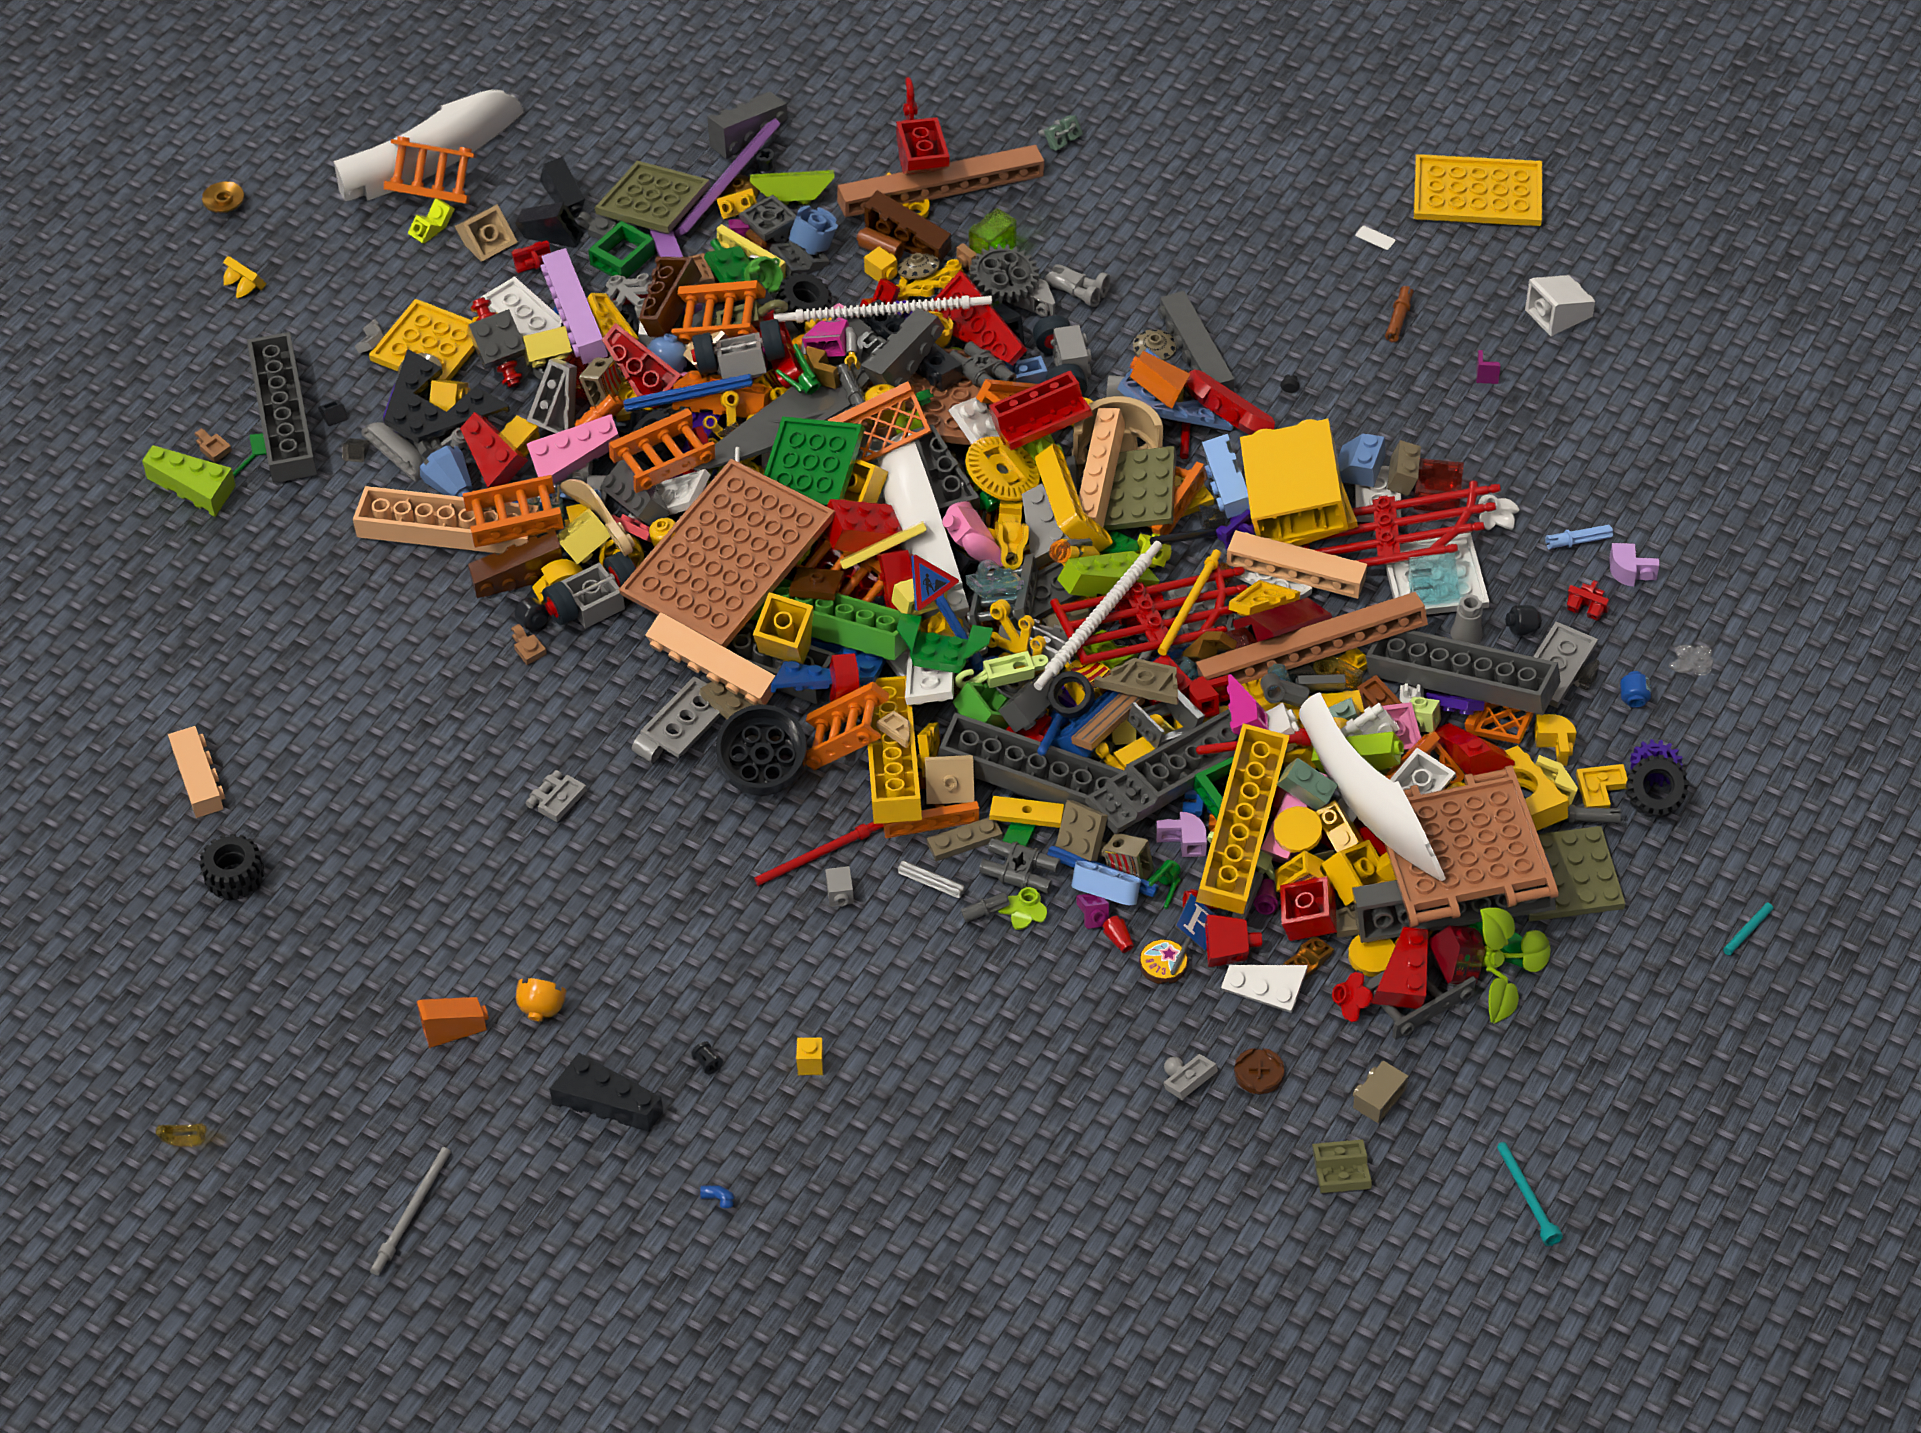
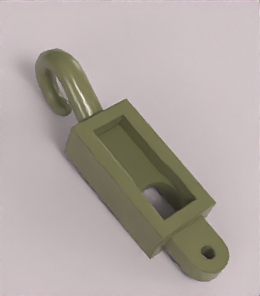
(757, 312)

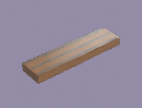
(1105, 721)

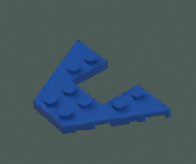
(815, 677)

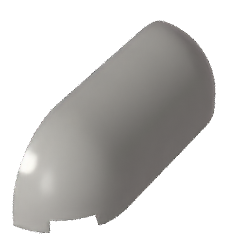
(395, 447)

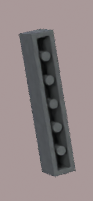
(1193, 338)

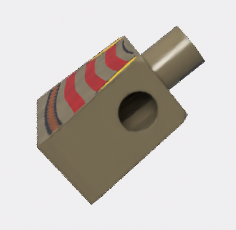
(601, 379)
(1128, 855)

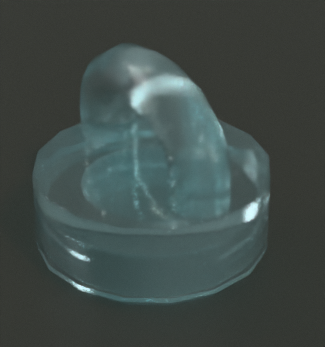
(1188, 666)

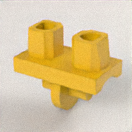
(736, 203)

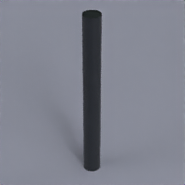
(1185, 536)

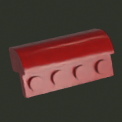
(1039, 410)

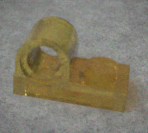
(1333, 666)

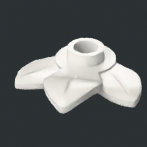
(1501, 516)

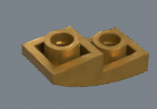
(1311, 953)

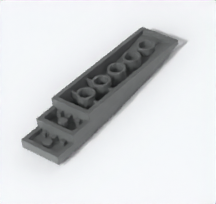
(1161, 774)

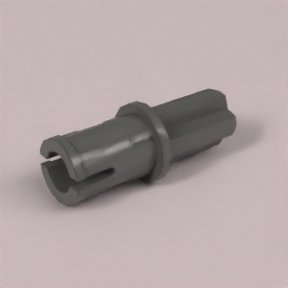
(985, 907)

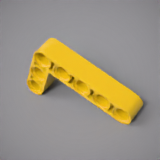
(1065, 500)

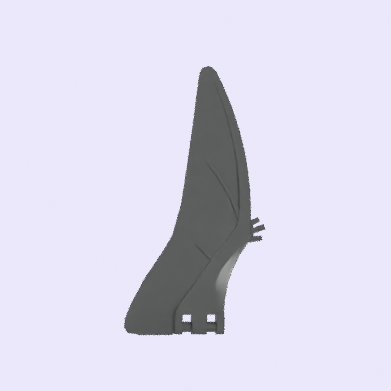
(759, 432)

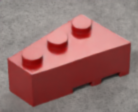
(492, 451)
(894, 568)
(1406, 971)

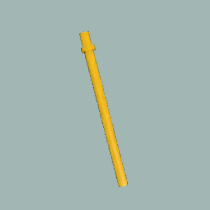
(1210, 564)

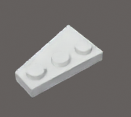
(1266, 984)

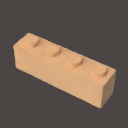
(196, 772)

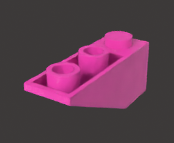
(1244, 708)

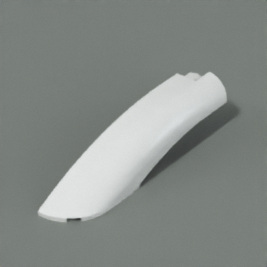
(462, 123)
(913, 502)
(1366, 791)

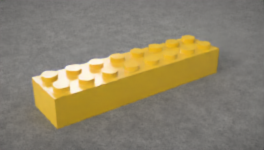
(891, 765)
(1242, 819)

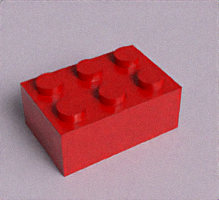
(860, 524)

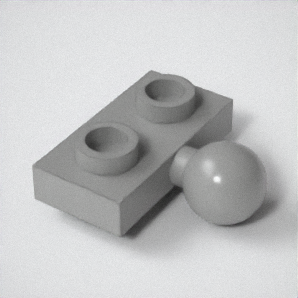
(1188, 1077)

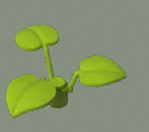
(1497, 928)

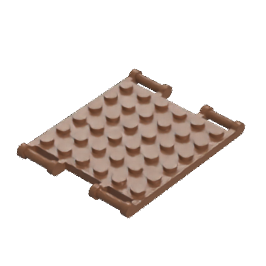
(1482, 844)

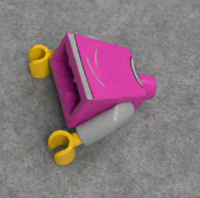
(835, 338)

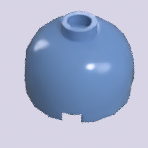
(670, 351)

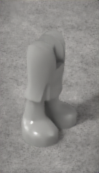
(1074, 283)

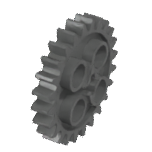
(1004, 273)

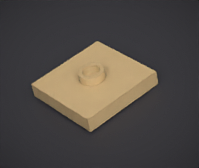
(949, 779)

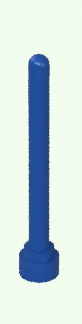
(1057, 721)

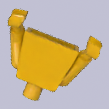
(1128, 753)

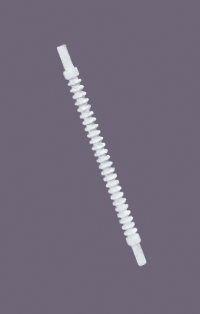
(964, 302)
(1098, 614)

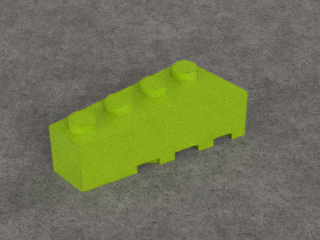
(190, 477)
(1100, 573)

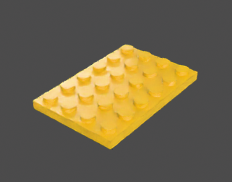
(1478, 190)

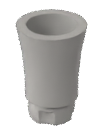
(1468, 620)

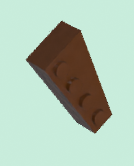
(663, 303)

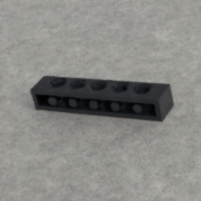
(937, 367)

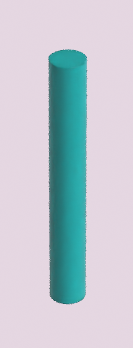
(1748, 929)

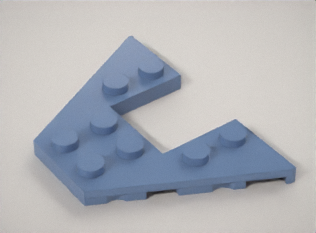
(1186, 411)

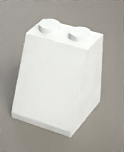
(1558, 303)

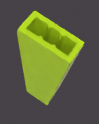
(1378, 749)

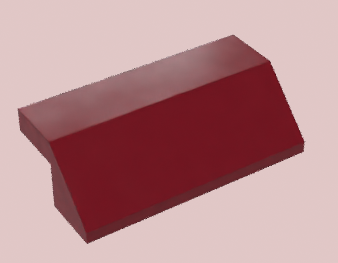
(1284, 618)

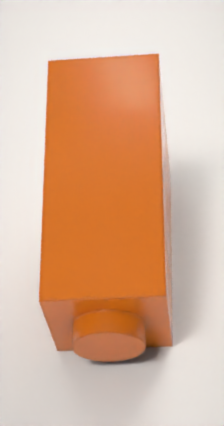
(1159, 377)
(451, 1019)

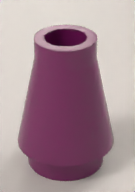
(1266, 898)

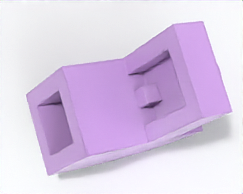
(1628, 568)
(1187, 830)

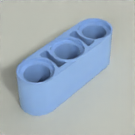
(1106, 882)

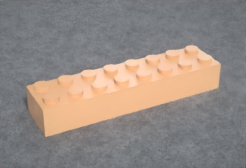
(426, 519)

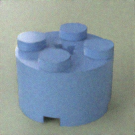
(813, 229)

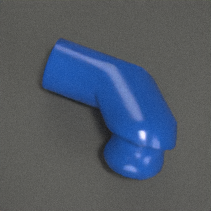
(718, 1192)

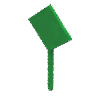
(258, 448)

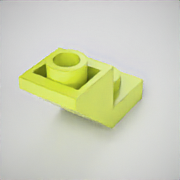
(427, 227)

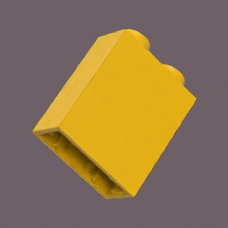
(1294, 481)

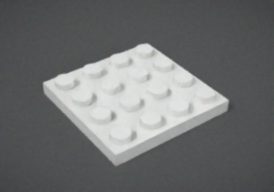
(1468, 573)

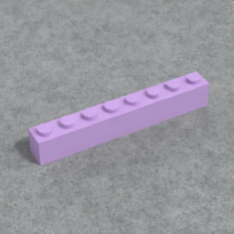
(573, 306)

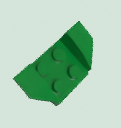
(940, 651)

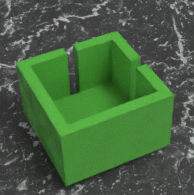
(981, 704)

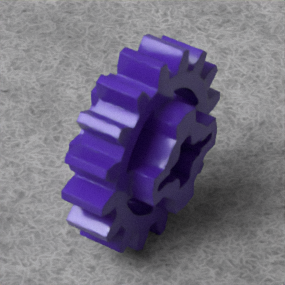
(1654, 749)

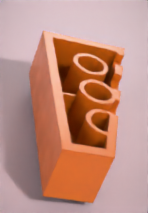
(751, 398)

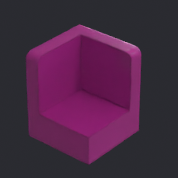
(1487, 371)

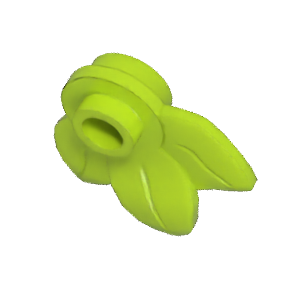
(1024, 911)

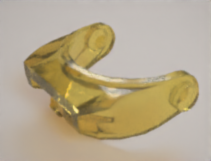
(167, 1134)

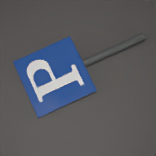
(1192, 924)

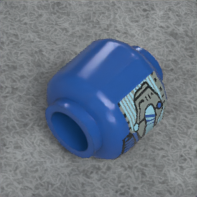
(1635, 689)

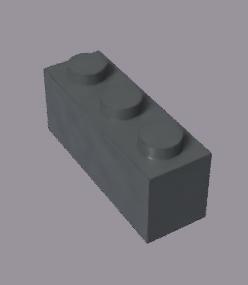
(1027, 705)

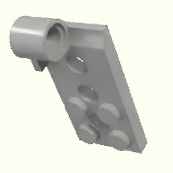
(654, 735)

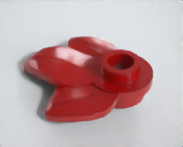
(1352, 996)

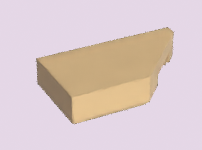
(895, 727)

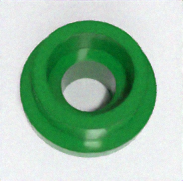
(924, 397)

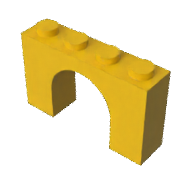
(1546, 803)

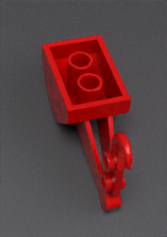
(920, 140)

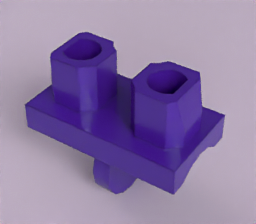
(1239, 523)

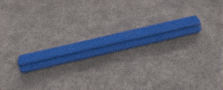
(688, 392)

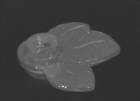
(1692, 659)

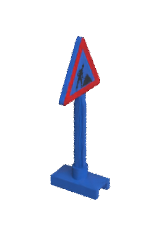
(929, 586)

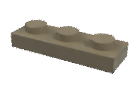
(963, 838)

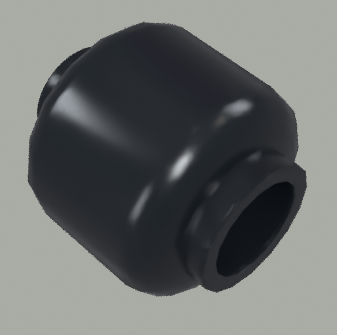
(531, 614)
(1523, 620)

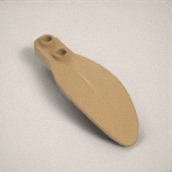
(588, 497)

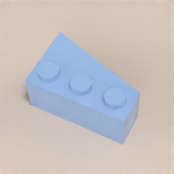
(1226, 476)

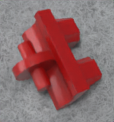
(530, 256)
(1589, 596)

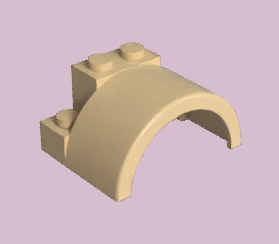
(1140, 422)

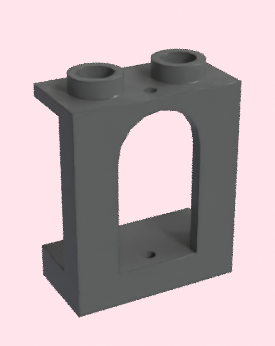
(1185, 713)

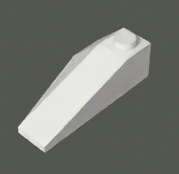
(1423, 771)

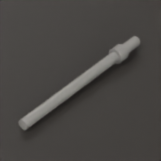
(388, 1249)

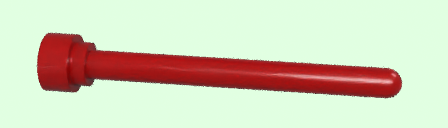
(1299, 738)

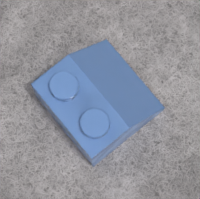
(1362, 459)

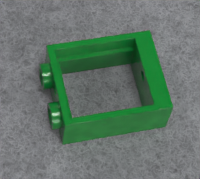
(612, 265)
(1205, 788)

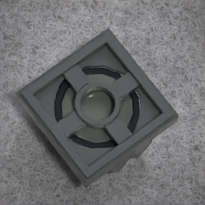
(768, 219)

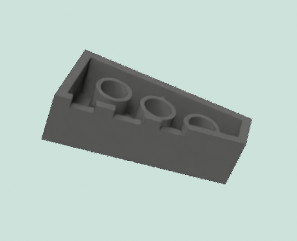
(737, 127)
(904, 350)
(944, 475)
(645, 504)

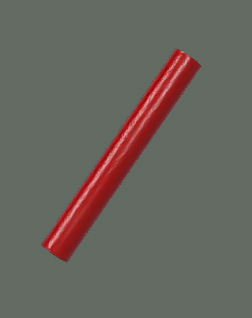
(1185, 438)

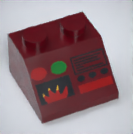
(1458, 953)

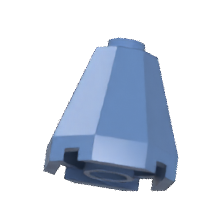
(447, 472)

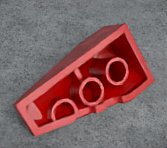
(638, 364)
(1472, 752)

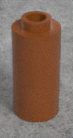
(871, 239)

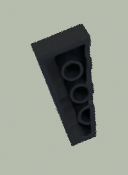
(600, 1091)

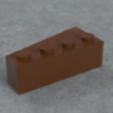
(907, 226)
(516, 566)

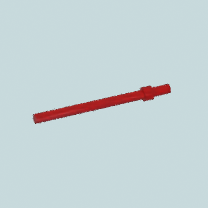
(860, 832)

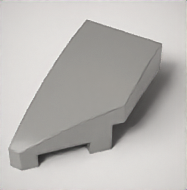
(373, 337)

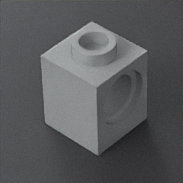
(839, 886)

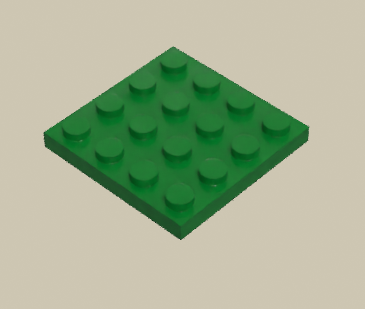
(815, 457)

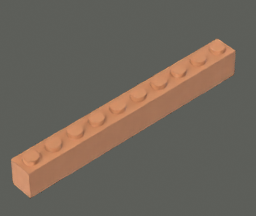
(958, 178)
(1318, 640)

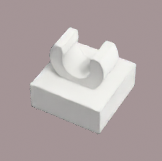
(1408, 692)

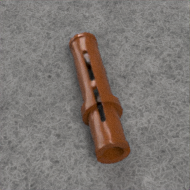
(1401, 307)

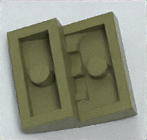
(1341, 1166)

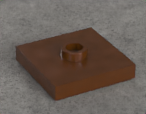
(816, 583)

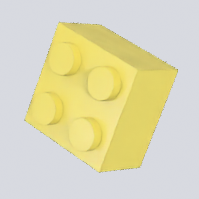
(546, 346)
(583, 536)

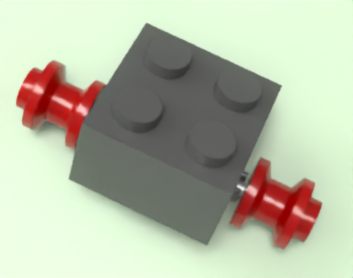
(497, 341)

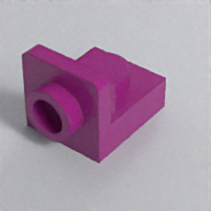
(739, 227)
(1094, 909)

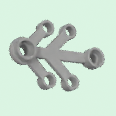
(618, 285)

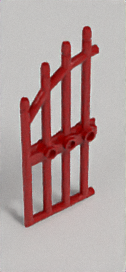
(1387, 525)
(1149, 617)

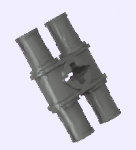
(982, 365)
(1016, 855)

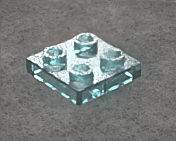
(1434, 577)
(1001, 581)

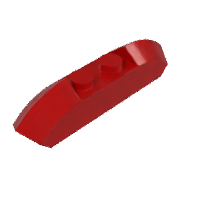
(1227, 403)

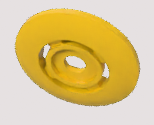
(990, 480)

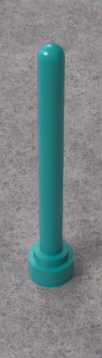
(1549, 1233)

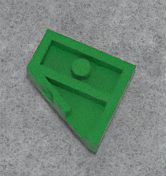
(1120, 544)

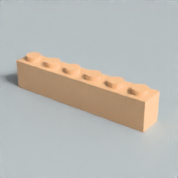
(1102, 463)
(1296, 564)
(711, 658)

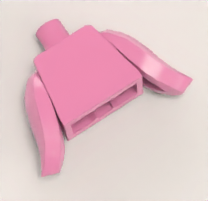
(970, 532)

